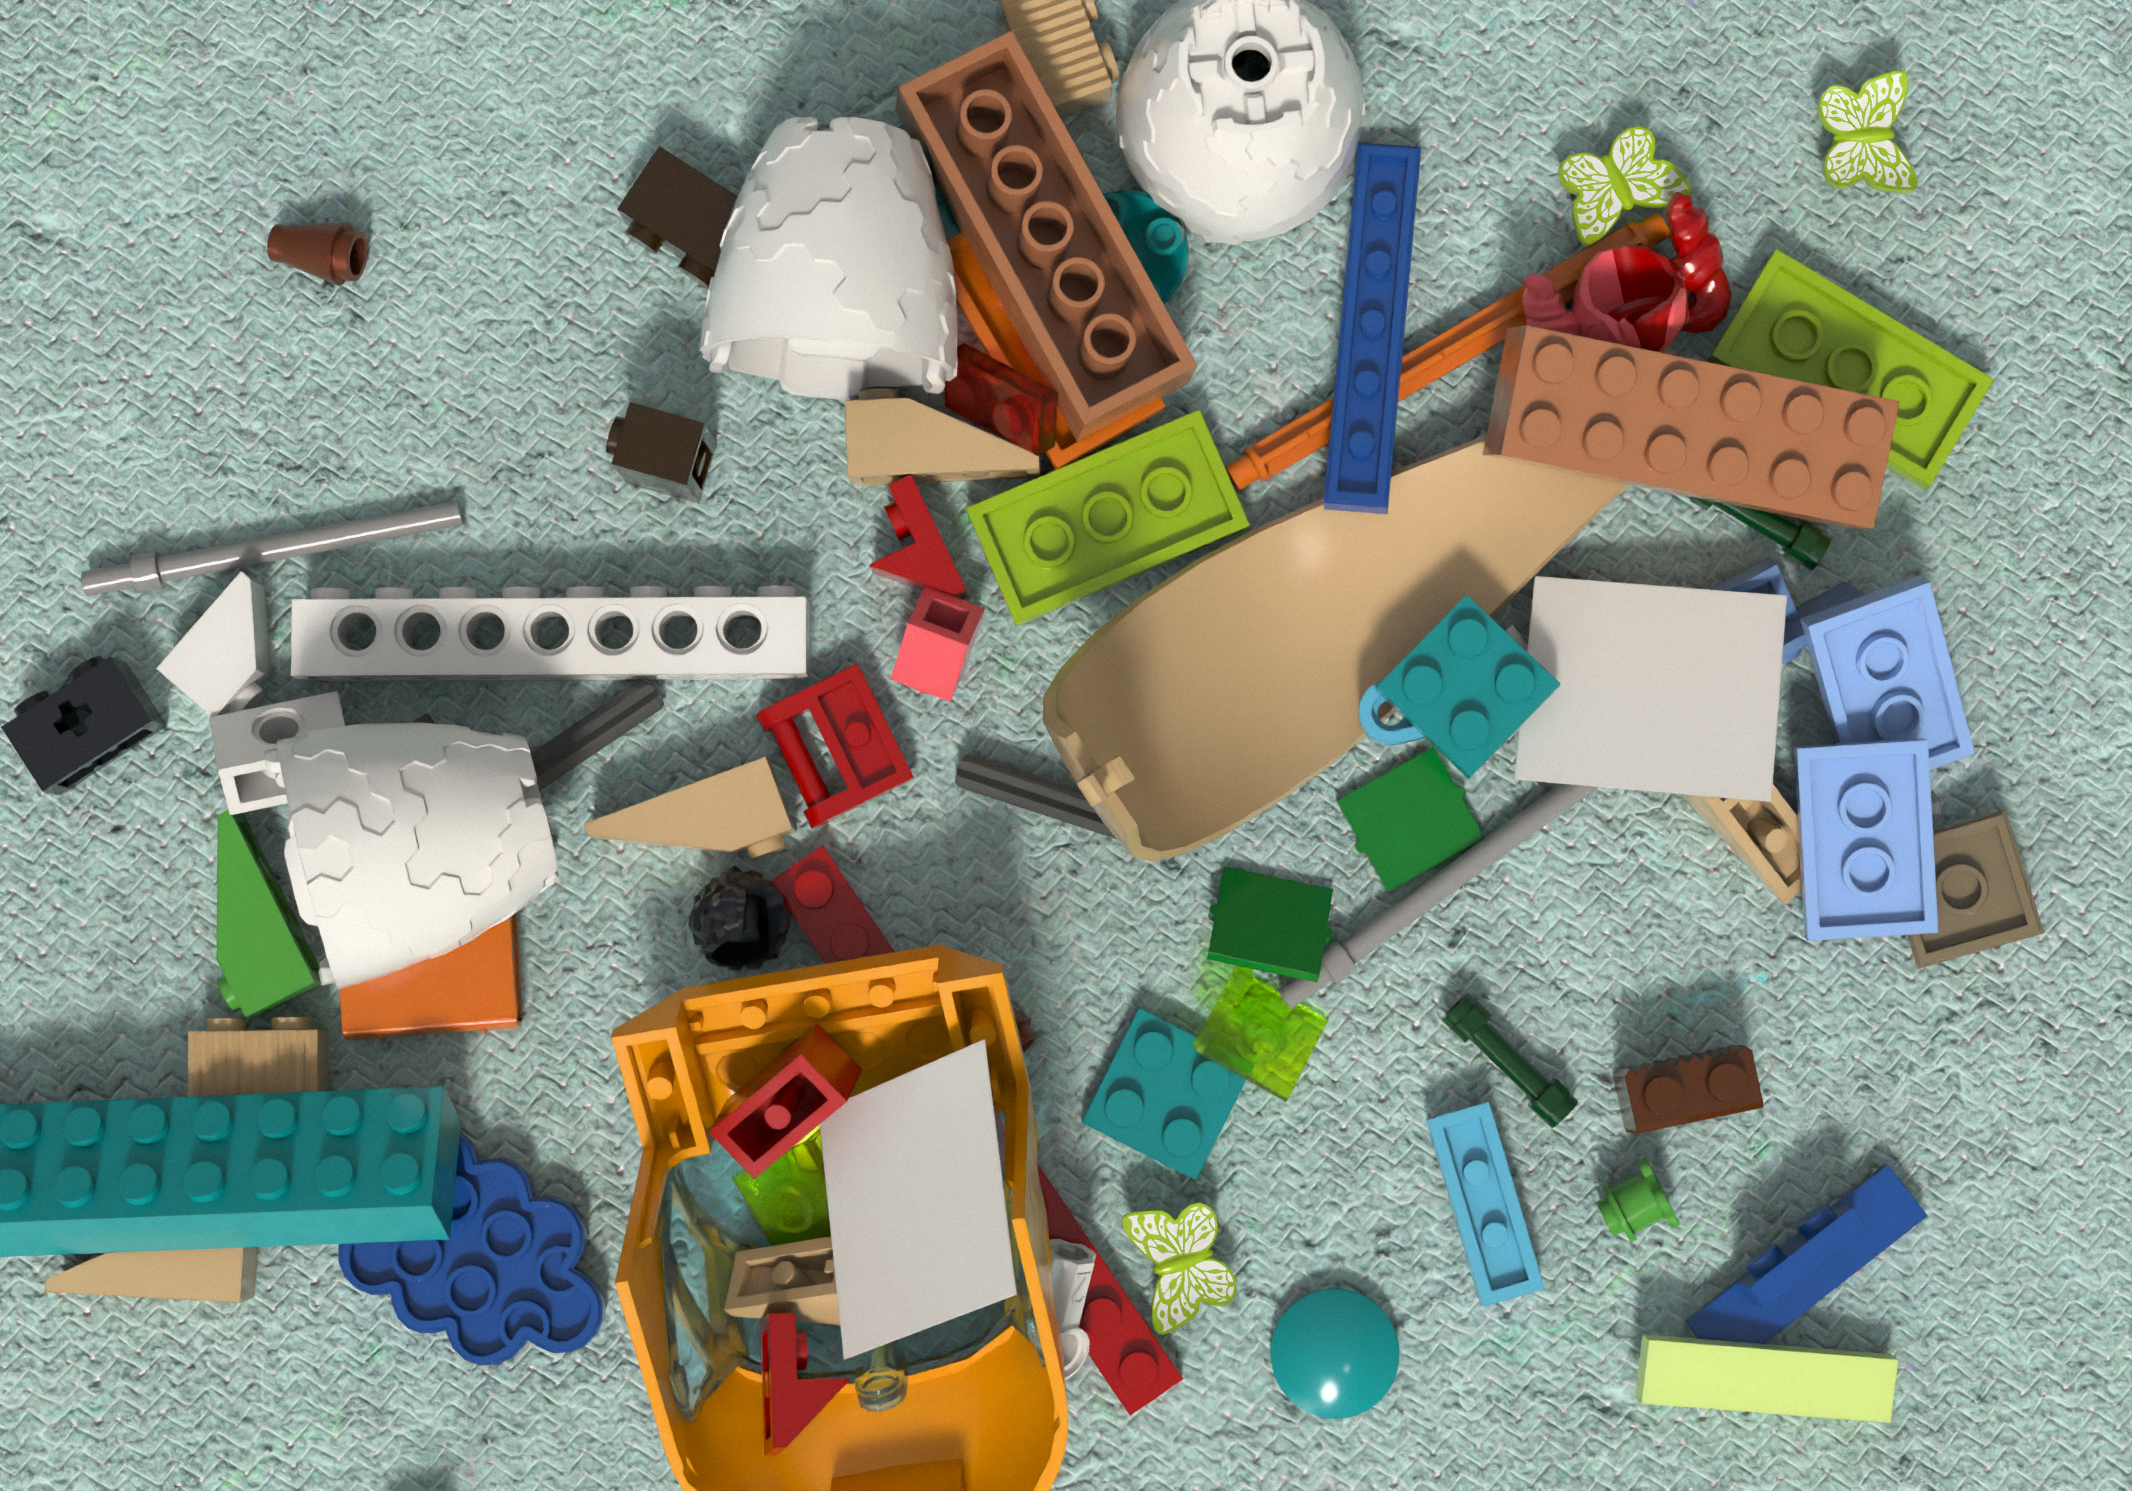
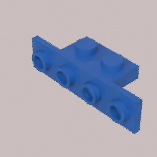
(1812, 1263)

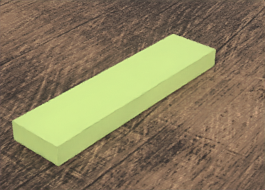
(1766, 1378)

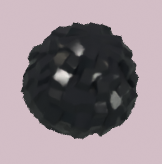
(739, 920)

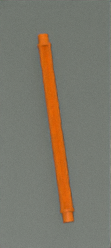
(1433, 358)

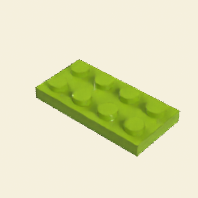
(1822, 335)
(1107, 518)

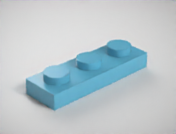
(1484, 1203)

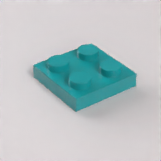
(1467, 686)
(1164, 1096)

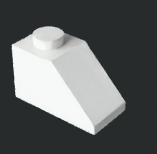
(225, 651)

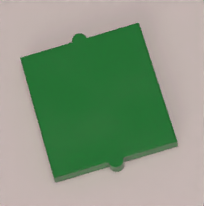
(1410, 819)
(1270, 924)

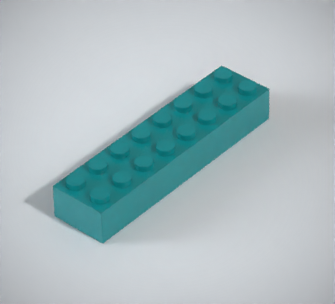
(227, 1171)

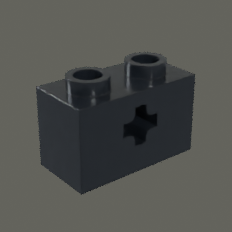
(118, 722)

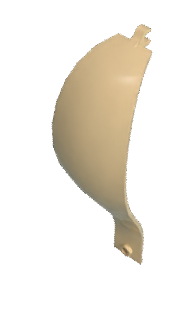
(1258, 654)

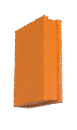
(453, 993)

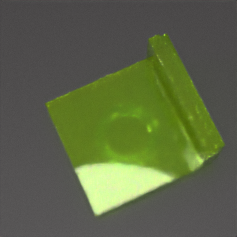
(1258, 1034)
(790, 1195)

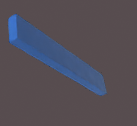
(1372, 328)

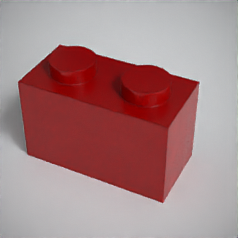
(785, 1101)

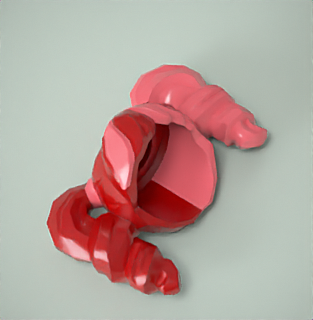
(1638, 294)

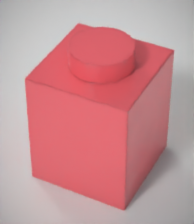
(937, 643)

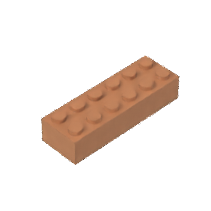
(1044, 235)
(1690, 427)

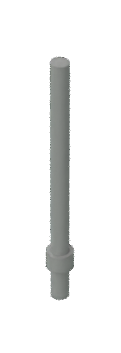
(150, 571)
(1340, 958)

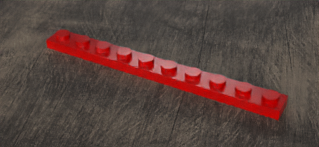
(1117, 1334)

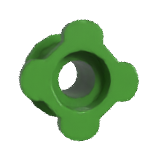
(1636, 1203)

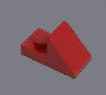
(925, 560)
(786, 1400)

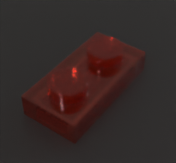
(1003, 400)

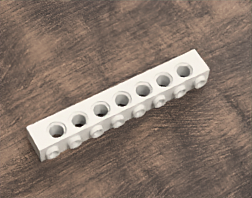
(324, 655)

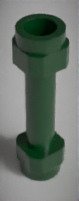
(1803, 544)
(1549, 1100)

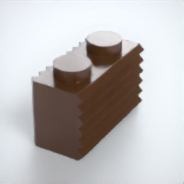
(1688, 1089)

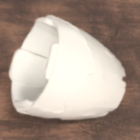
(1232, 151)
(835, 266)
(409, 839)

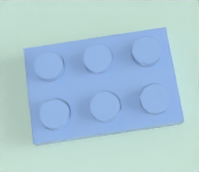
(1889, 671)
(1866, 839)

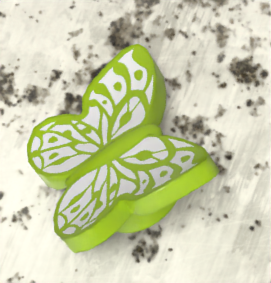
(1864, 135)
(1618, 182)
(1182, 1261)

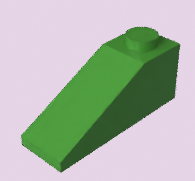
(257, 933)

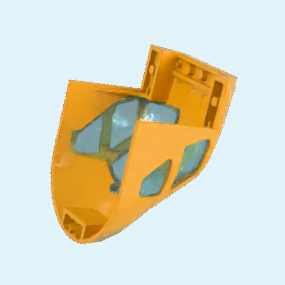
(933, 1411)

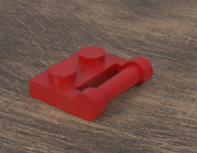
(854, 735)

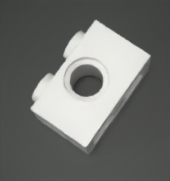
(246, 734)

